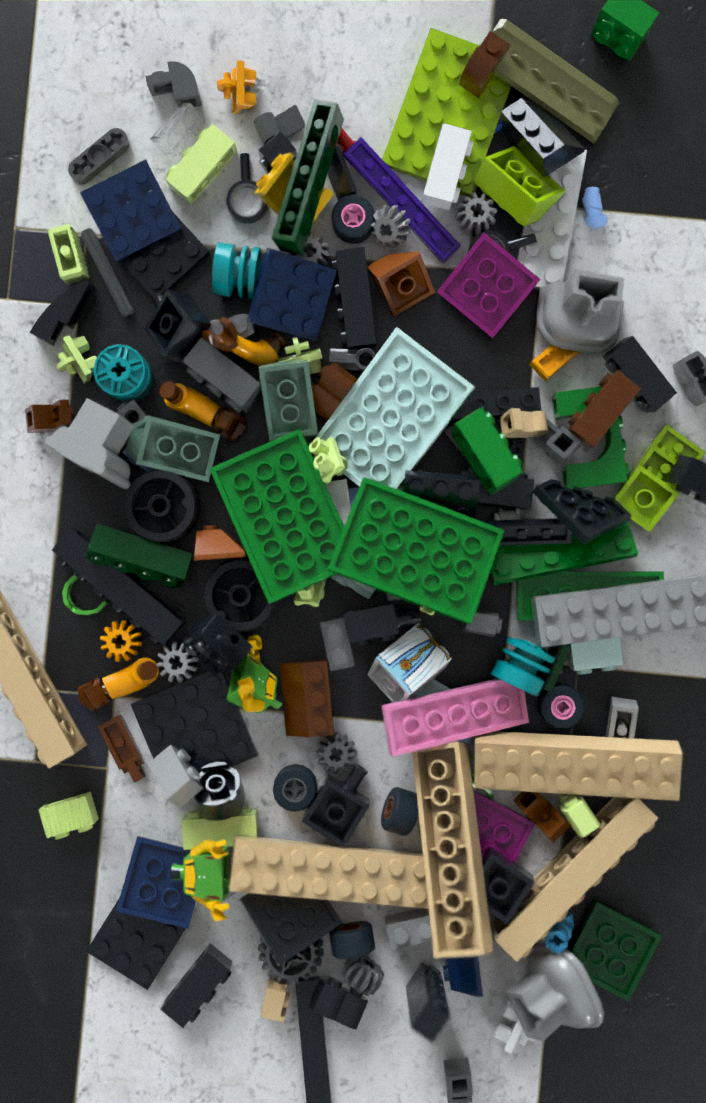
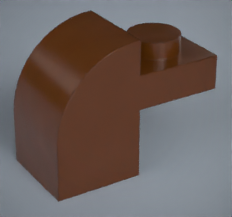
(482, 64)
(49, 417)
(542, 814)

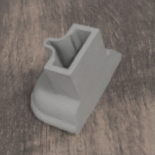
(582, 312)
(95, 442)
(555, 994)

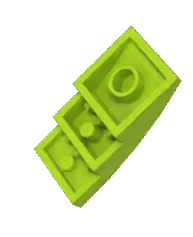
(647, 491)

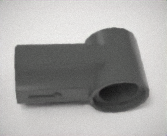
(350, 358)

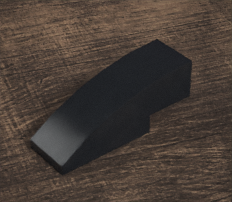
(63, 312)

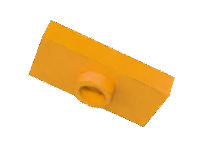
(551, 361)

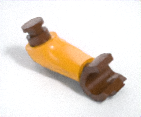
(257, 353)
(202, 408)
(122, 683)

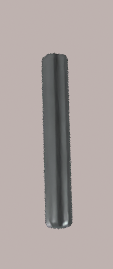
(107, 272)

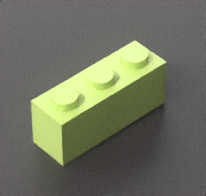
(201, 164)
(197, 828)

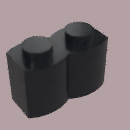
(338, 1002)

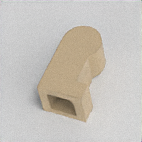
(523, 423)

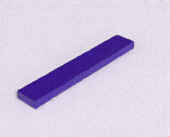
(395, 193)

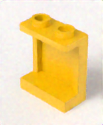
(274, 185)

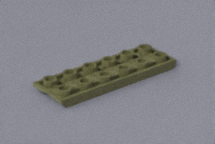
(554, 83)

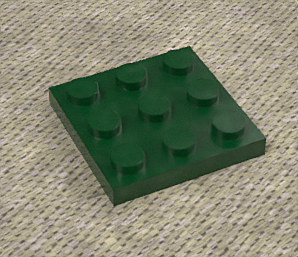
(614, 949)

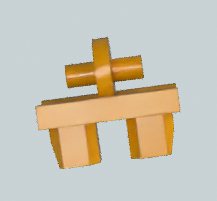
(240, 77)

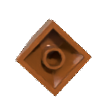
(401, 280)
(217, 544)

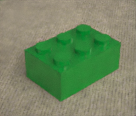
(486, 451)

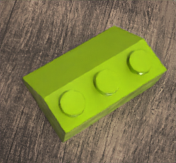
(517, 186)

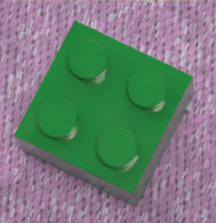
(624, 25)

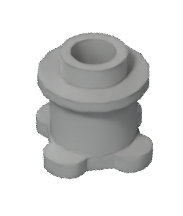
(507, 514)

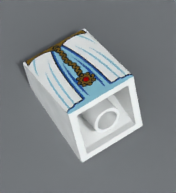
(409, 664)

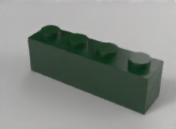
(139, 556)

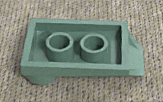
(288, 399)
(173, 447)

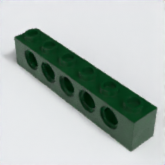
(308, 177)

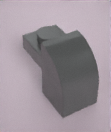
(177, 80)
(558, 443)
(458, 1080)

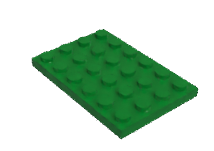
(281, 514)
(416, 550)

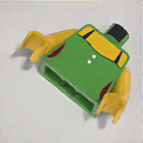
(252, 683)
(206, 876)

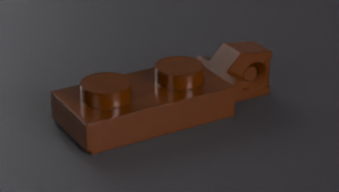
(123, 747)

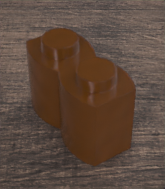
(331, 389)

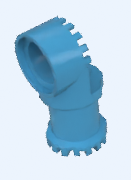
(560, 934)

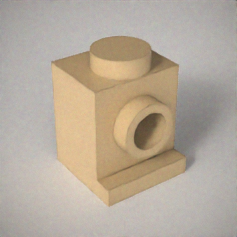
(275, 1000)

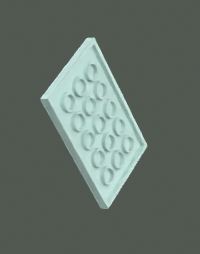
(395, 411)

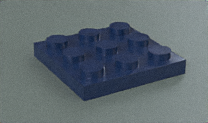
(130, 210)
(291, 294)
(149, 886)

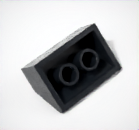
(539, 136)

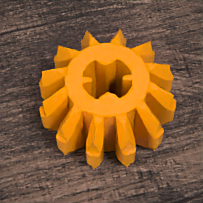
(115, 647)

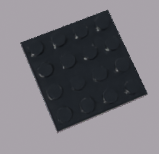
(197, 720)

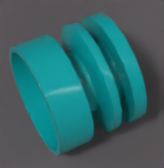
(235, 270)
(133, 382)
(523, 666)

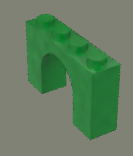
(610, 465)

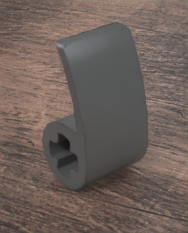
(287, 122)

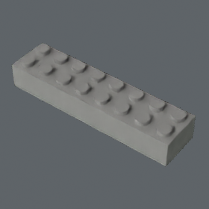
(619, 611)

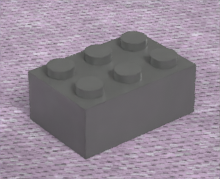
(222, 377)

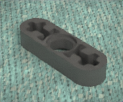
(99, 145)

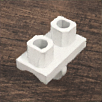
(507, 1035)

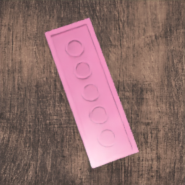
(453, 715)

